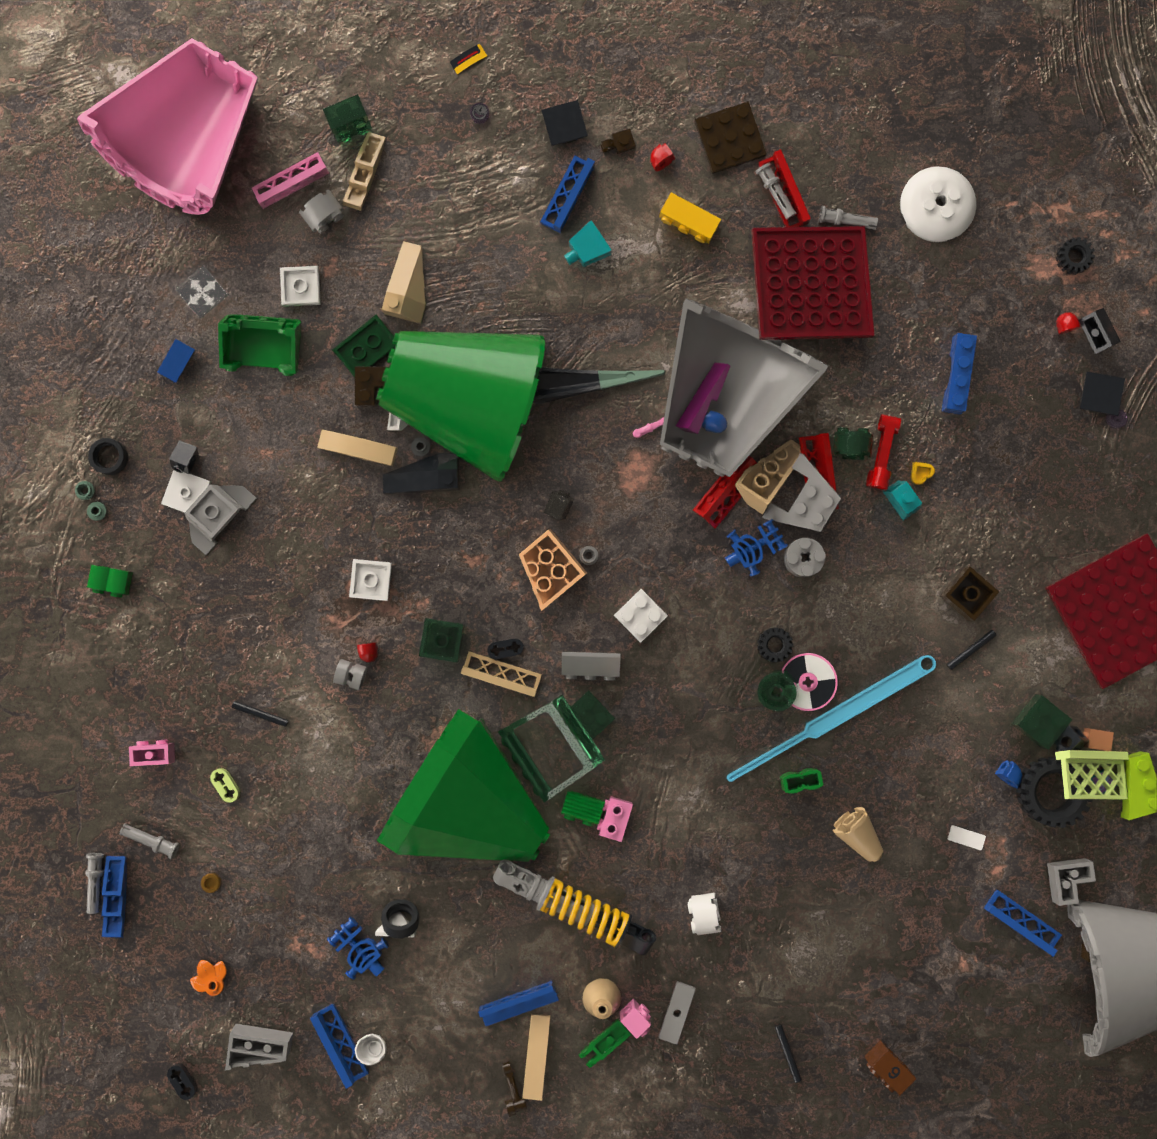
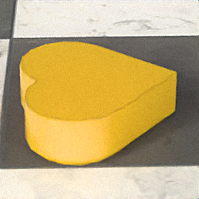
(921, 472)

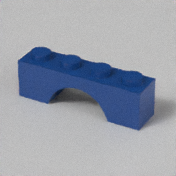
(962, 359)

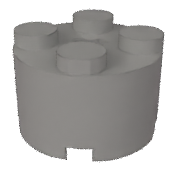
(322, 211)
(793, 557)

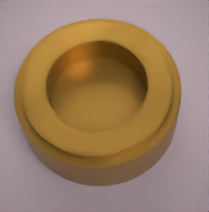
(210, 882)

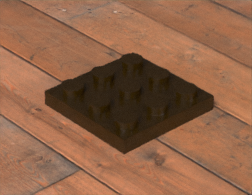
(730, 137)

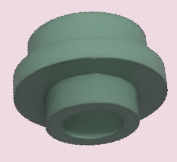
(79, 490)
(102, 511)

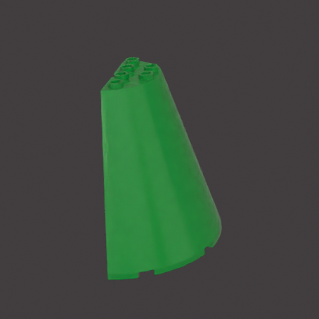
(465, 391)

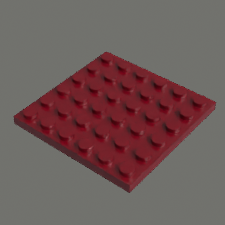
(812, 283)
(1113, 610)

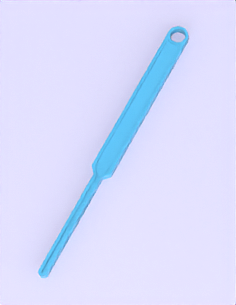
(845, 711)

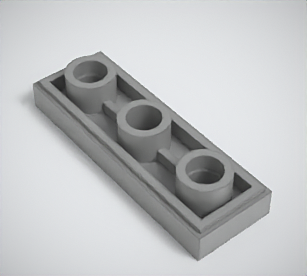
(673, 1023)

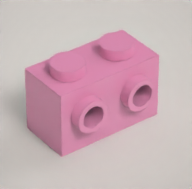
(151, 754)
(615, 818)
(636, 1018)

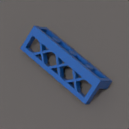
(574, 194)
(1030, 935)
(518, 1003)
(332, 1048)

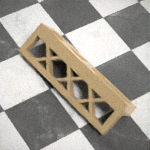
(503, 682)

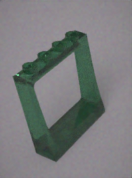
(572, 731)

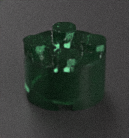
(852, 444)
(773, 700)

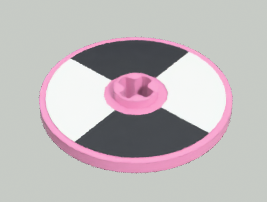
(824, 678)

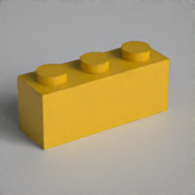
(689, 218)

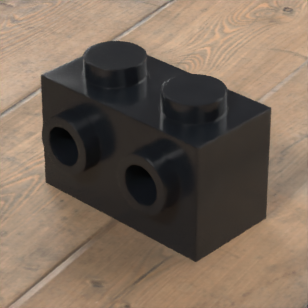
(1099, 330)

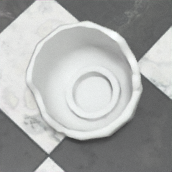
(370, 1049)

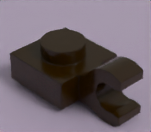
(621, 141)

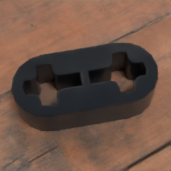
(507, 653)
(177, 1081)

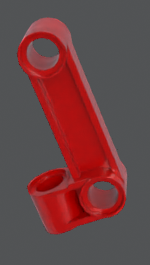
(879, 476)

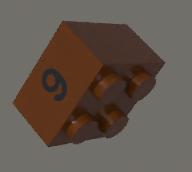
(890, 1068)

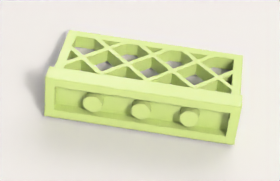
(1097, 758)

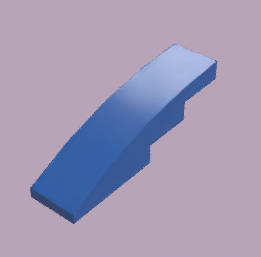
(114, 896)

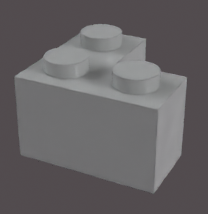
(1065, 876)

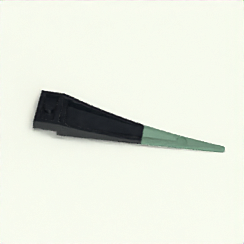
(565, 383)

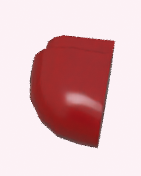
(661, 157)
(1067, 323)
(368, 652)

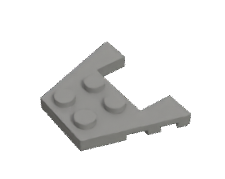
(812, 505)

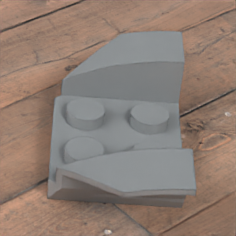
(214, 511)

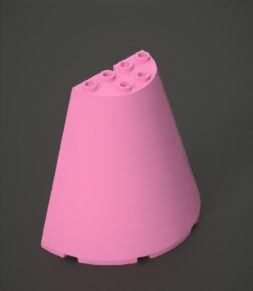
(175, 125)

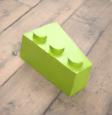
(1140, 785)

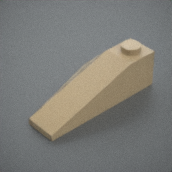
(406, 287)
(764, 480)

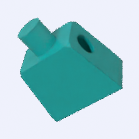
(587, 246)
(903, 499)

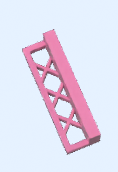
(291, 184)

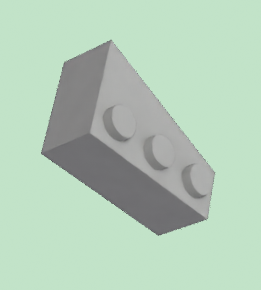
(257, 1045)

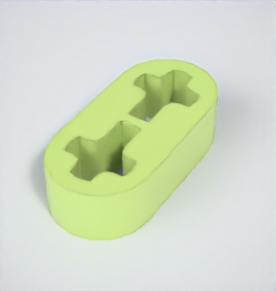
(221, 788)

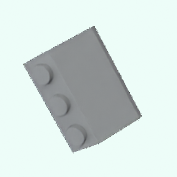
(590, 665)

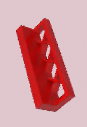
(791, 189)
(820, 455)
(715, 497)

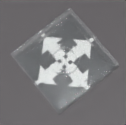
(201, 292)

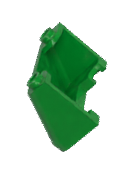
(259, 342)

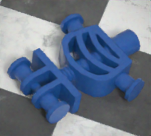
(738, 556)
(371, 963)

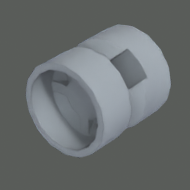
(344, 671)

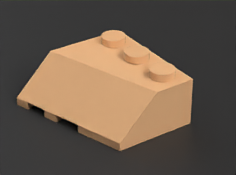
(550, 568)

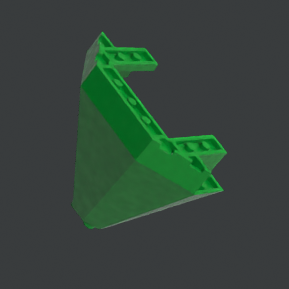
(466, 802)

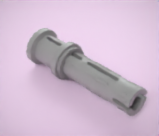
(769, 183)
(839, 217)
(157, 844)
(93, 873)

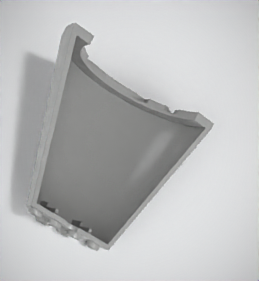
(756, 395)
(1123, 970)

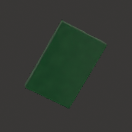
(365, 345)

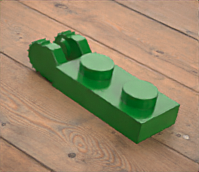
(606, 1042)

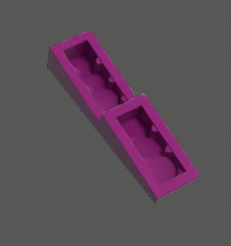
(708, 391)

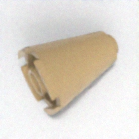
(859, 834)
(601, 998)

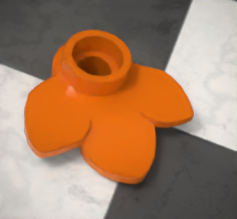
(207, 975)

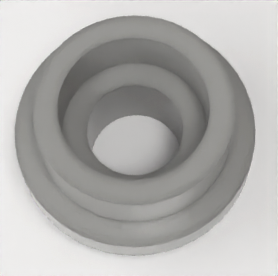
(588, 561)

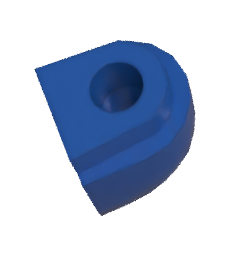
(714, 422)
(1010, 773)

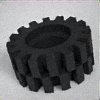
(1083, 248)
(786, 644)

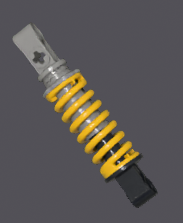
(572, 905)

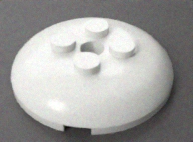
(934, 221)

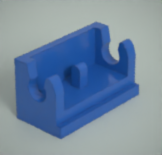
(175, 360)

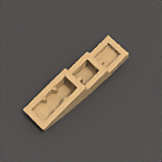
(364, 171)
(357, 447)
(536, 1057)

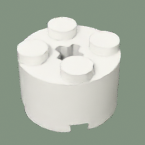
(705, 914)

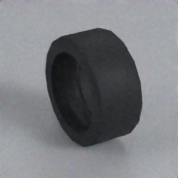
(93, 456)
(400, 931)

